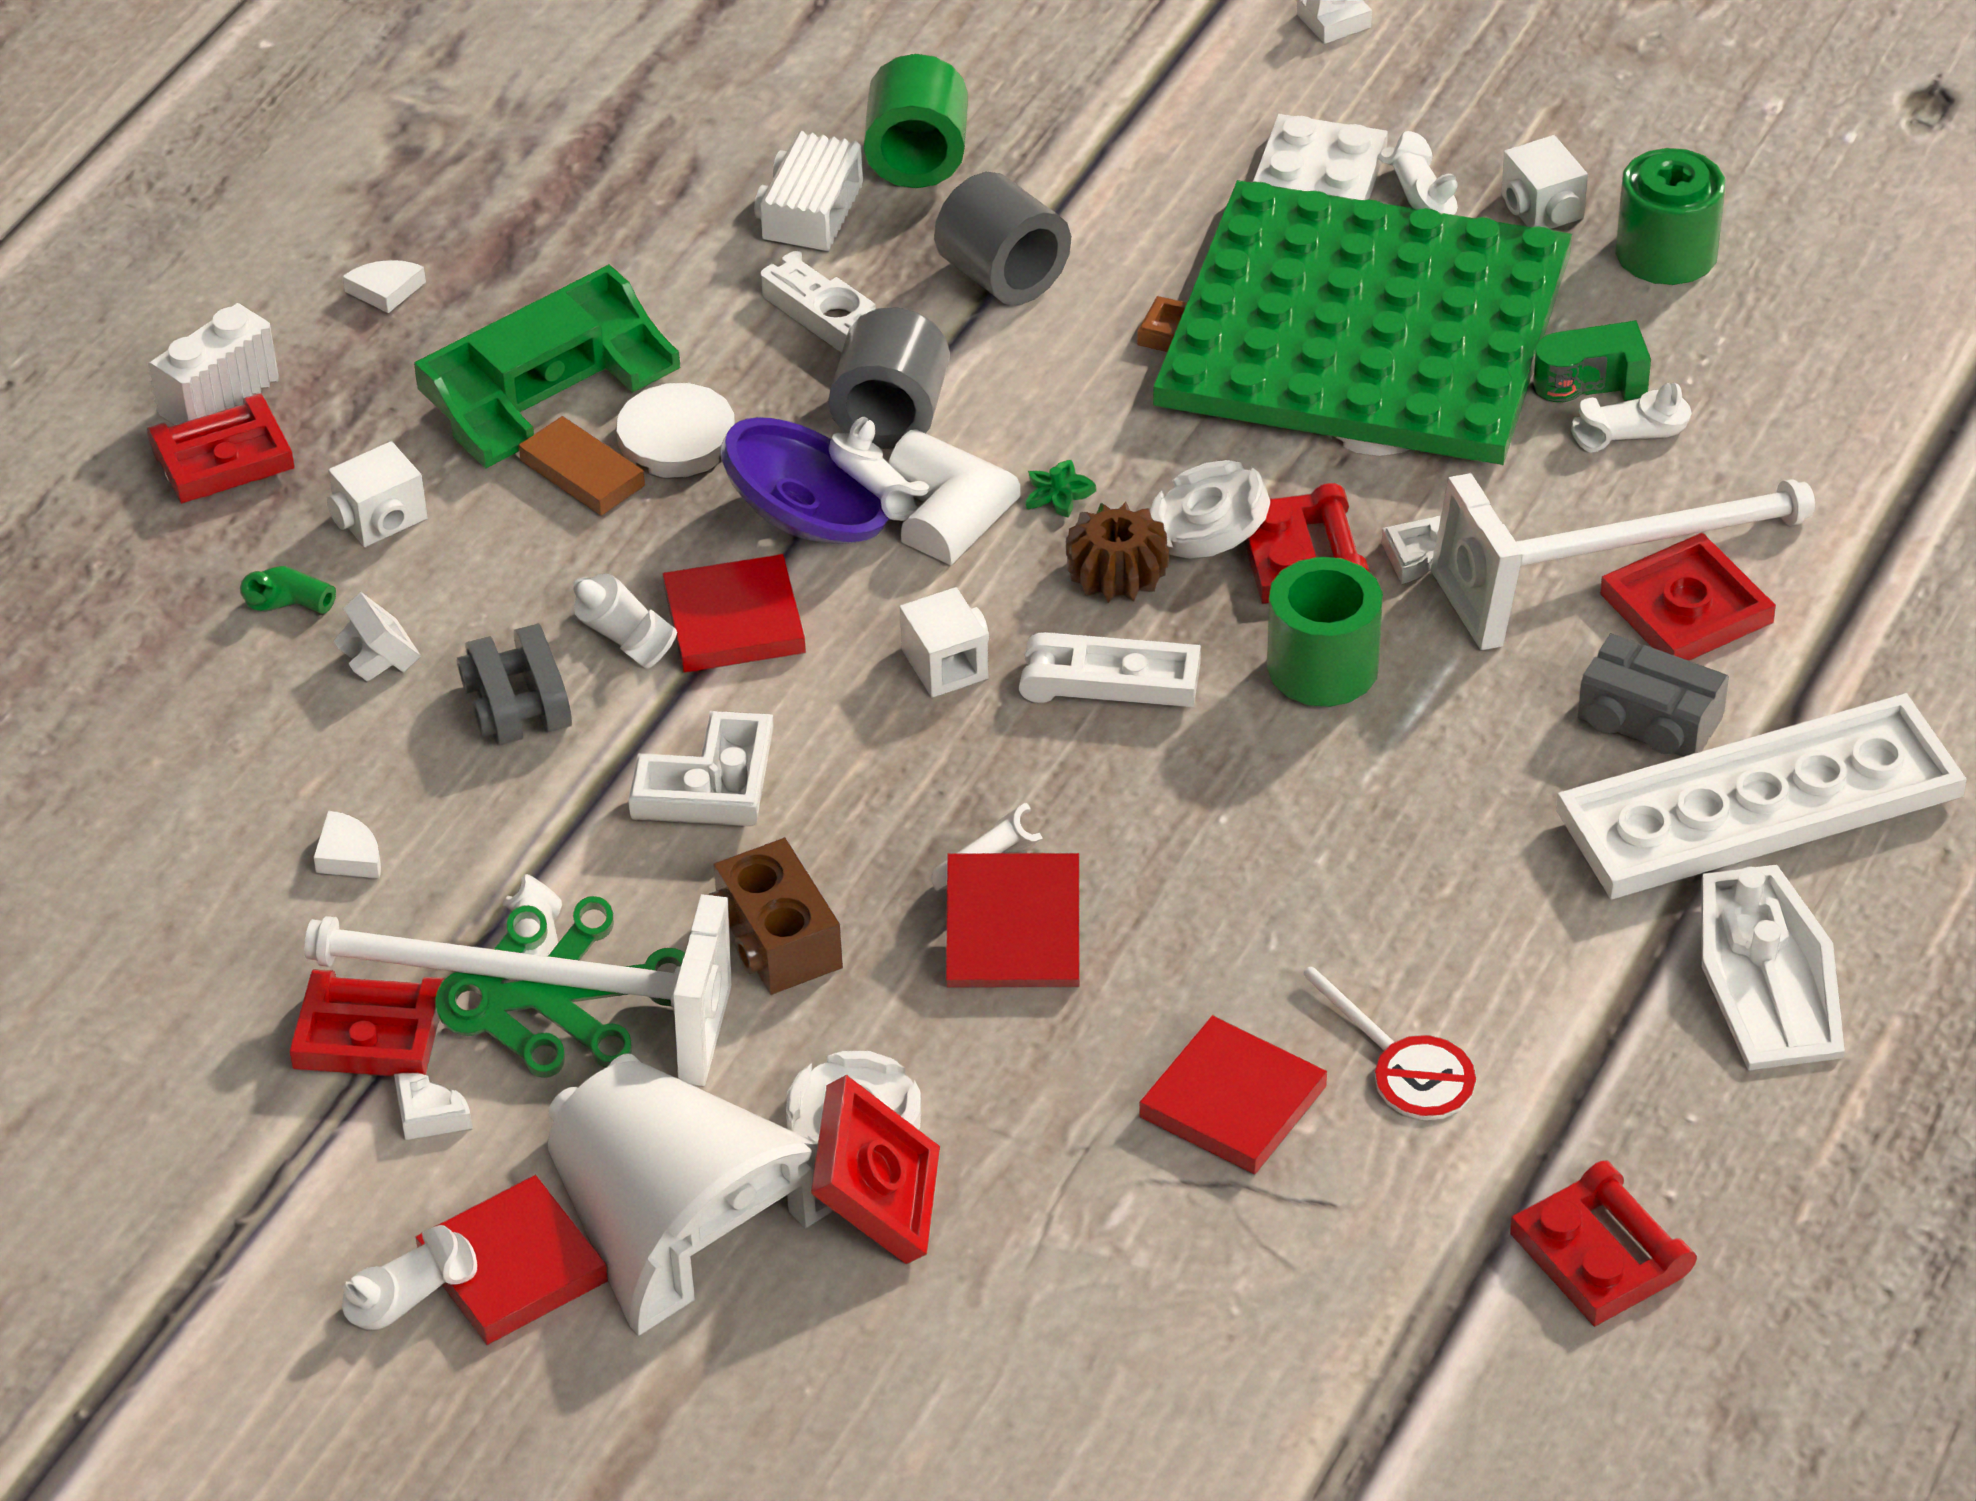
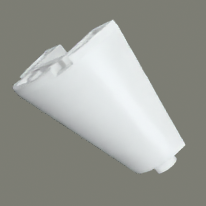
(666, 1174)

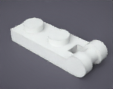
(1110, 669)

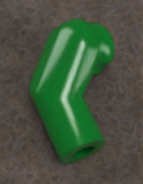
(286, 587)

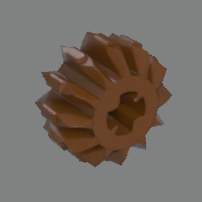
(1117, 552)

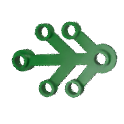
(550, 1000)

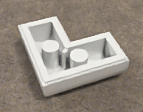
(961, 498)
(708, 789)

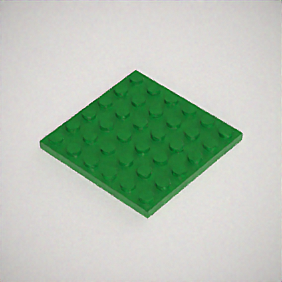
(1365, 321)

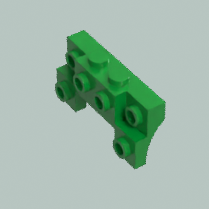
(538, 353)

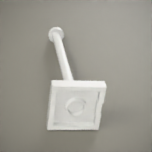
(1481, 561)
(695, 989)

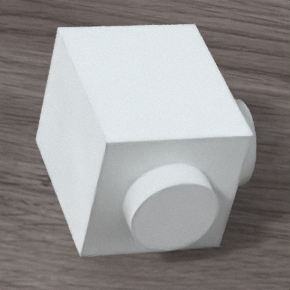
(1544, 183)
(376, 494)
(945, 641)

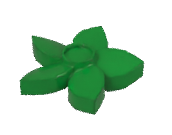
(1060, 487)

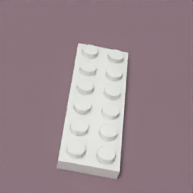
(1759, 795)

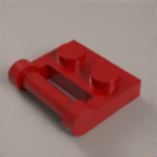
(221, 449)
(1286, 538)
(365, 1025)
(1587, 1258)

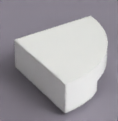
(384, 282)
(1411, 547)
(347, 848)
(429, 1107)

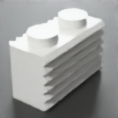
(810, 191)
(214, 366)

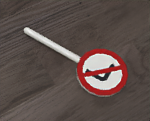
(1415, 1075)

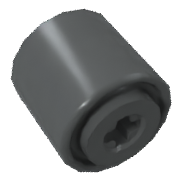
(1002, 238)
(889, 374)

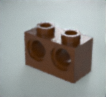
(778, 916)

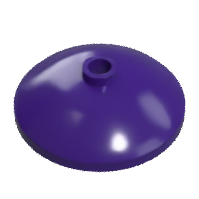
(796, 484)

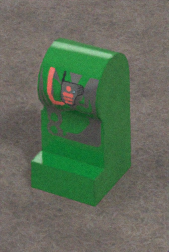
(1592, 362)

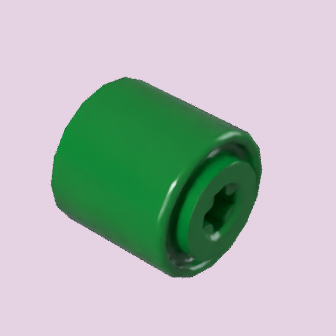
(916, 121)
(1670, 216)
(1324, 631)

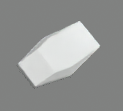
(1770, 968)

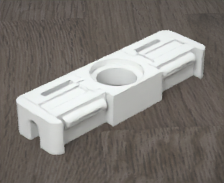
(808, 295)

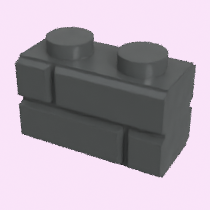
(1652, 697)

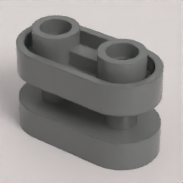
(497, 708)

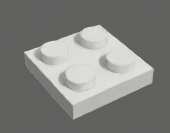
(1322, 157)

